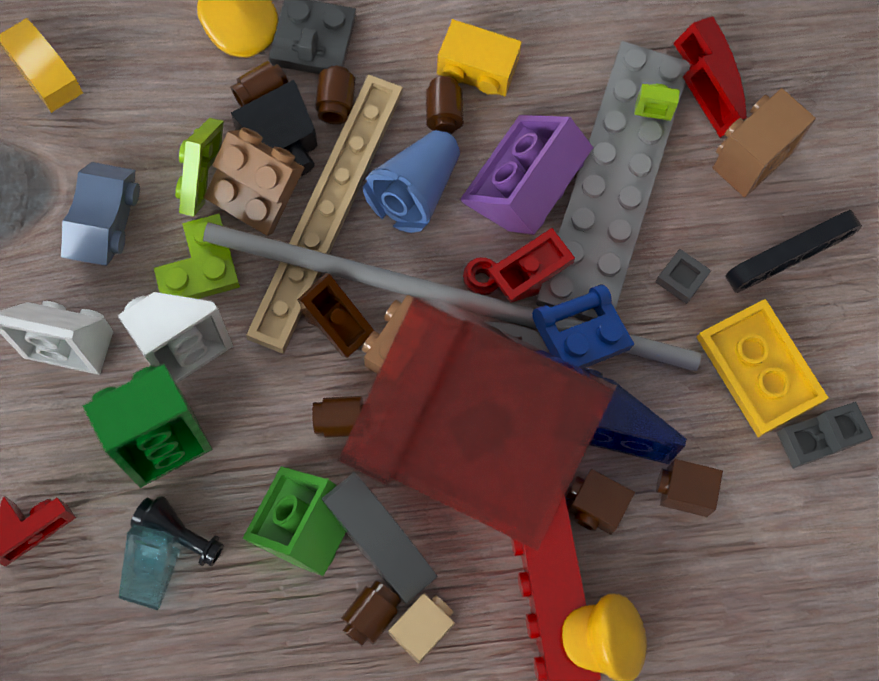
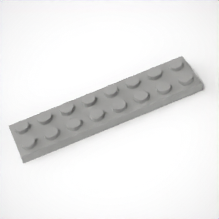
(614, 180)

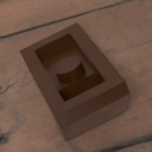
(335, 315)

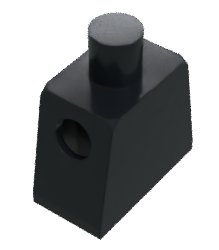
(281, 122)

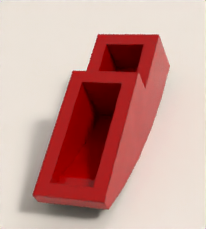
(712, 73)

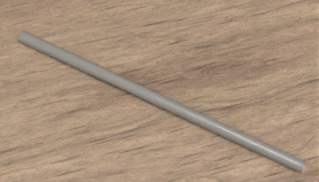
(423, 288)

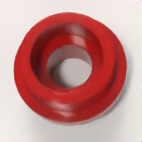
(477, 266)

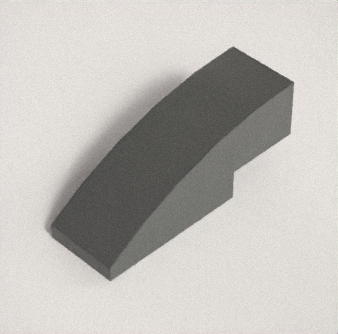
(379, 538)

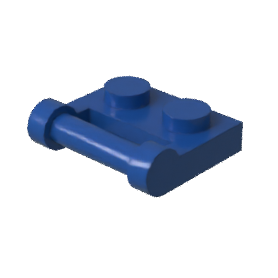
(588, 341)

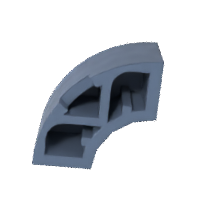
(99, 213)

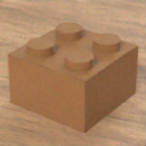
(762, 141)

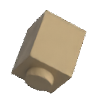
(422, 626)

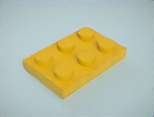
(762, 367)

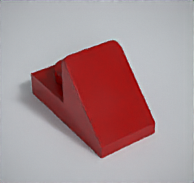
(531, 265)
(22, 533)

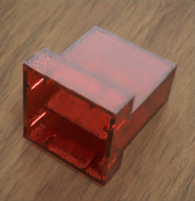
(477, 420)

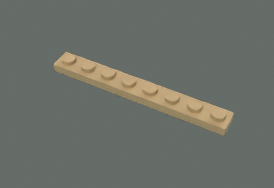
(326, 210)

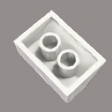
(176, 331)

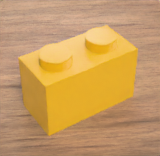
(478, 57)

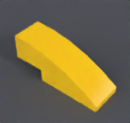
(40, 65)

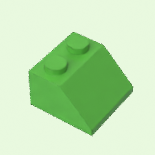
(297, 522)

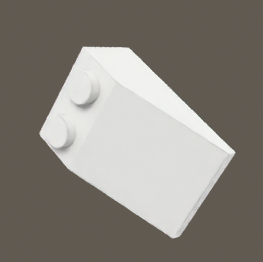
(57, 336)

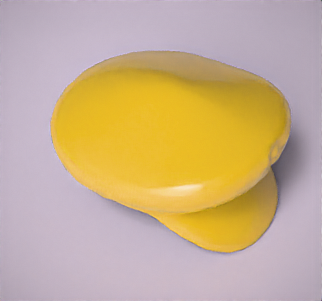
(239, 26)
(607, 638)

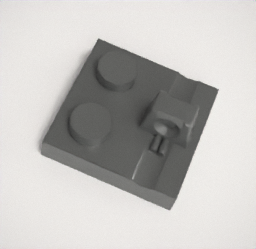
(312, 35)

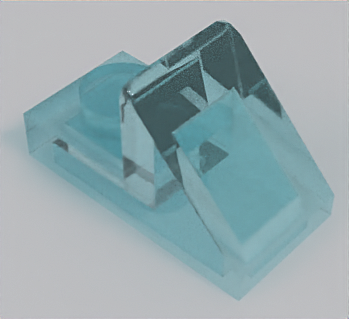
(147, 566)

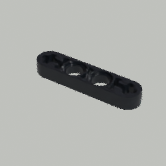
(793, 251)

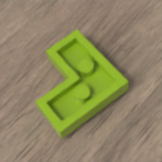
(197, 155)
(206, 272)

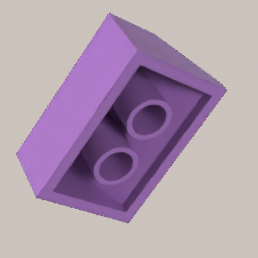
(528, 172)

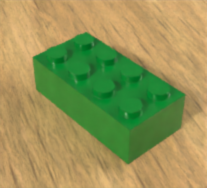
(147, 425)

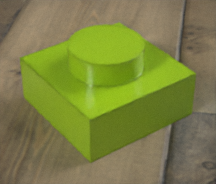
(657, 101)

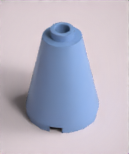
(413, 181)

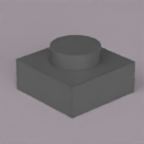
(683, 276)

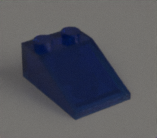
(635, 429)

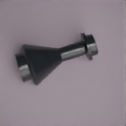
(161, 517)

